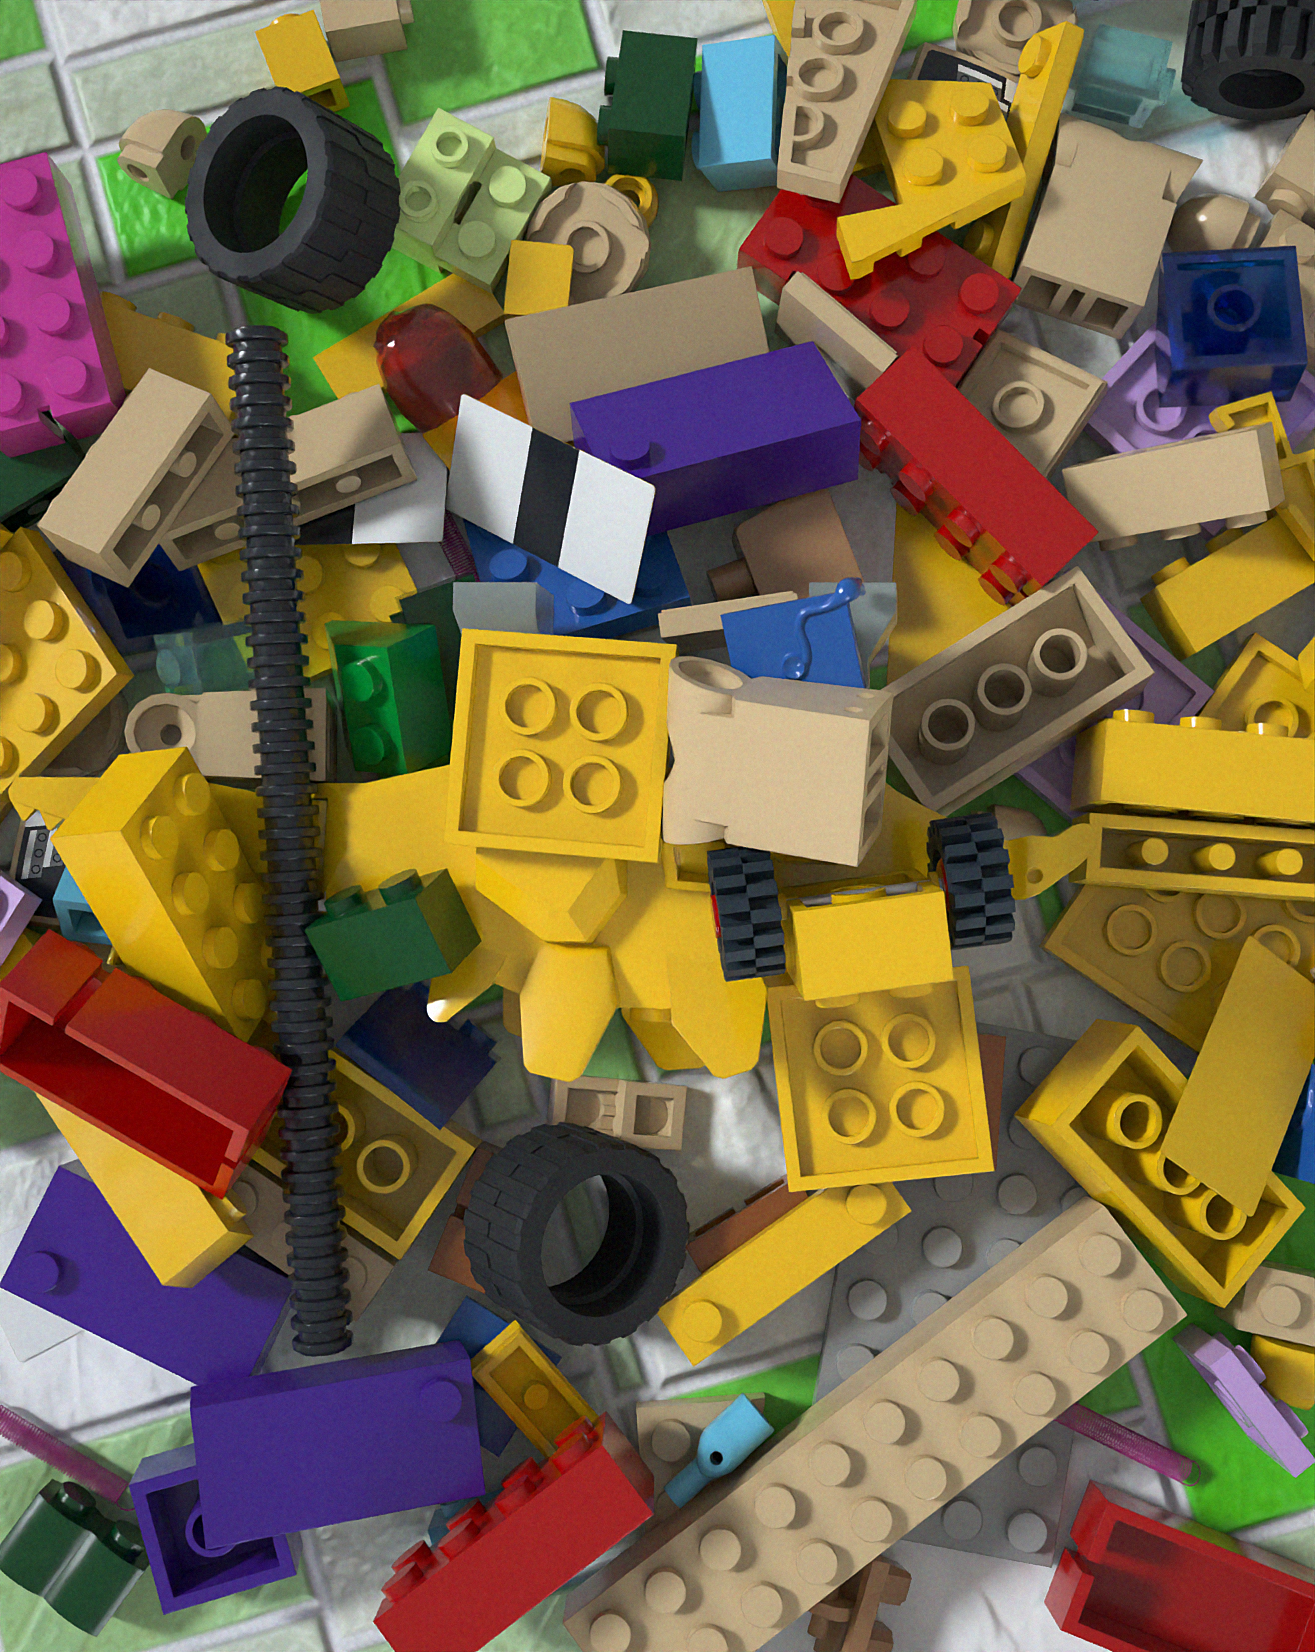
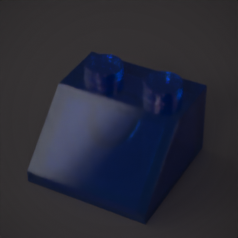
(1229, 326)
(421, 1060)

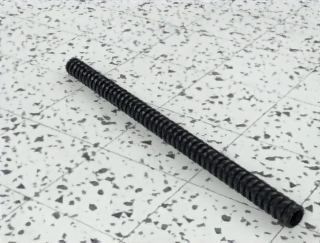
(289, 837)

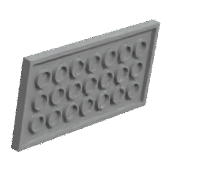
(928, 1257)

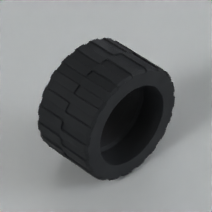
(244, 181)
(636, 1258)

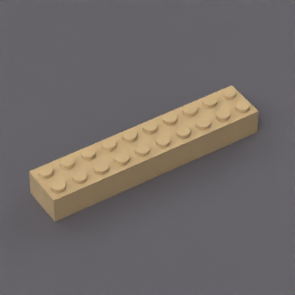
(883, 1447)

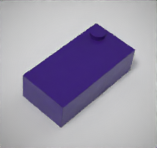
(727, 435)
(93, 1275)
(335, 1442)

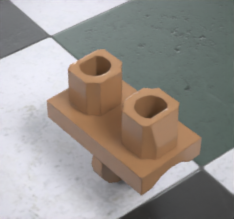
(847, 1615)

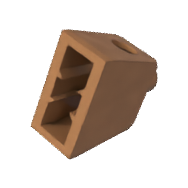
(786, 549)

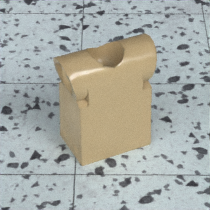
(1099, 226)
(220, 734)
(774, 762)

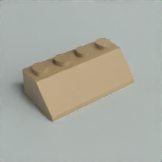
(1009, 694)

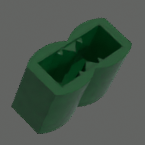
(74, 1555)

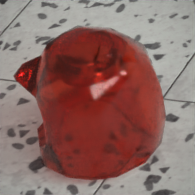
(430, 363)

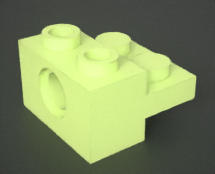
(465, 202)

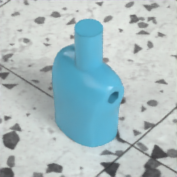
(733, 1434)

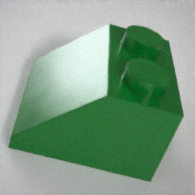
(389, 694)

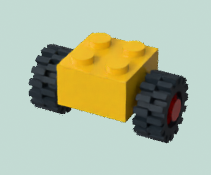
(869, 928)

